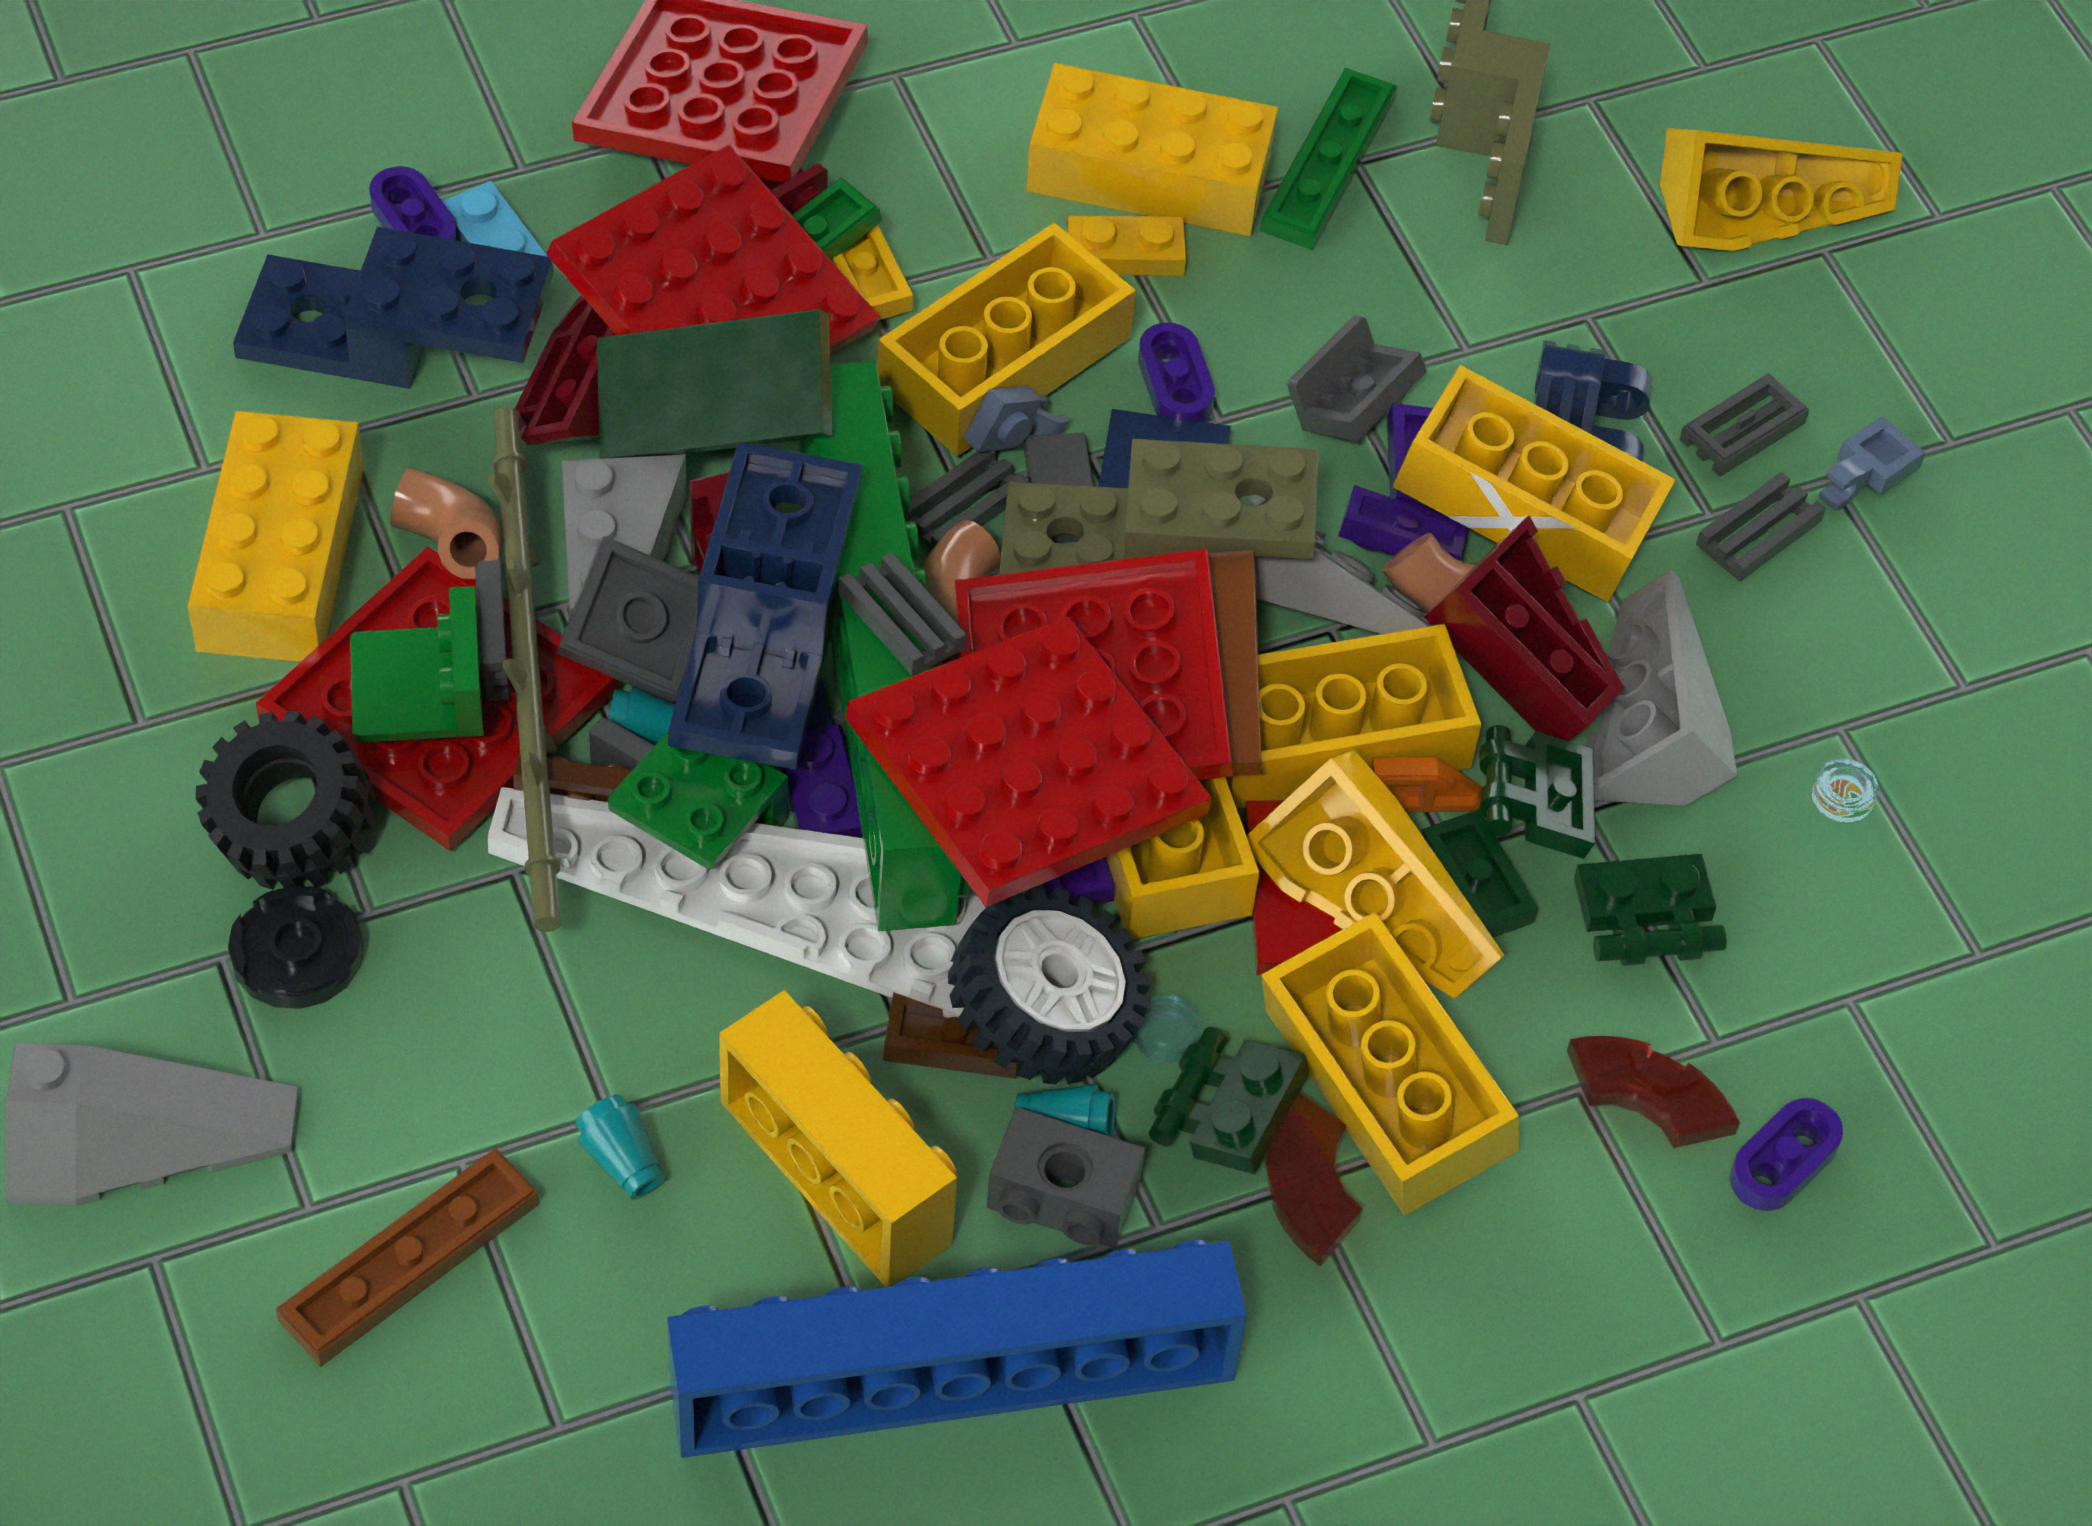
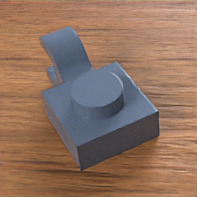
(1009, 417)
(1875, 457)

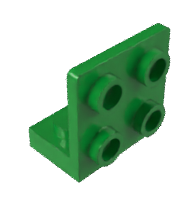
(419, 678)
(700, 800)

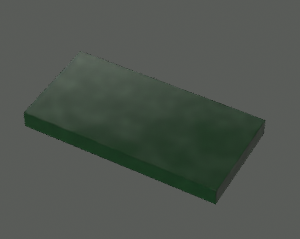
(715, 385)

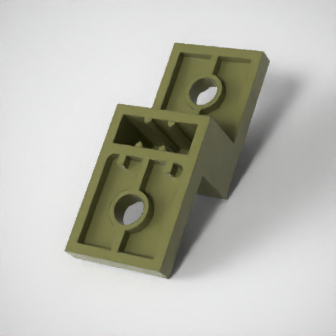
(1489, 105)
(1175, 502)

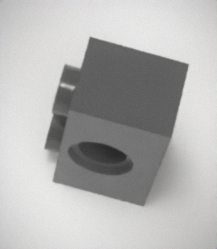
(1046, 1150)

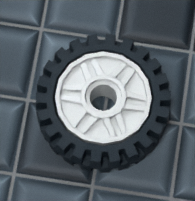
(1049, 985)

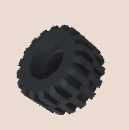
(255, 765)

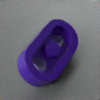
(420, 208)
(1181, 385)
(1782, 1158)

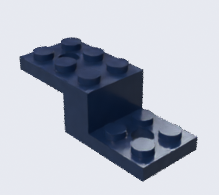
(397, 304)
(765, 606)

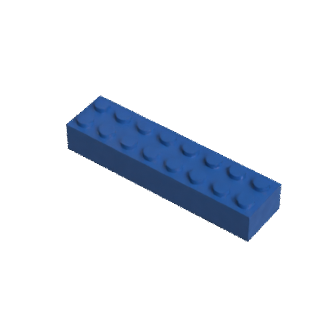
(954, 1347)

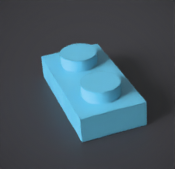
(488, 220)

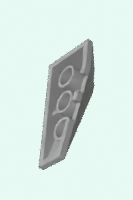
(1334, 589)
(1667, 728)
(117, 1119)

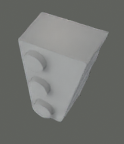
(620, 499)

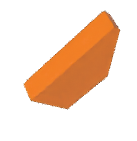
(1427, 784)

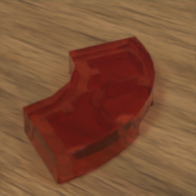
(1659, 1088)
(1305, 1181)

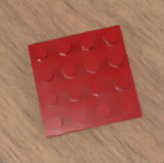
(721, 76)
(706, 252)
(1146, 622)
(1027, 760)
(437, 782)

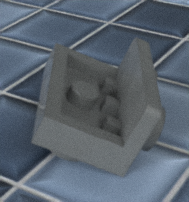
(1352, 382)

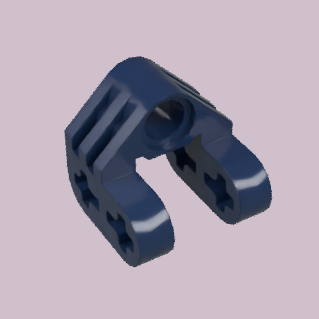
(1587, 384)

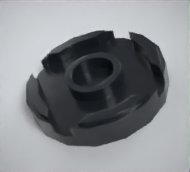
(295, 947)

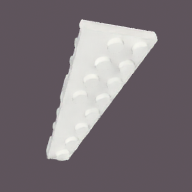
(773, 891)

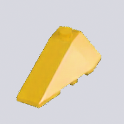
(1755, 189)
(1358, 853)

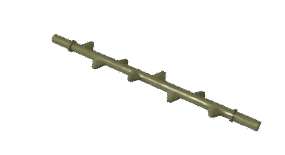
(524, 670)

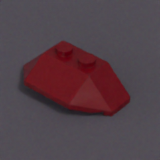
(563, 388)

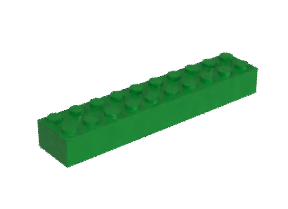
(907, 868)

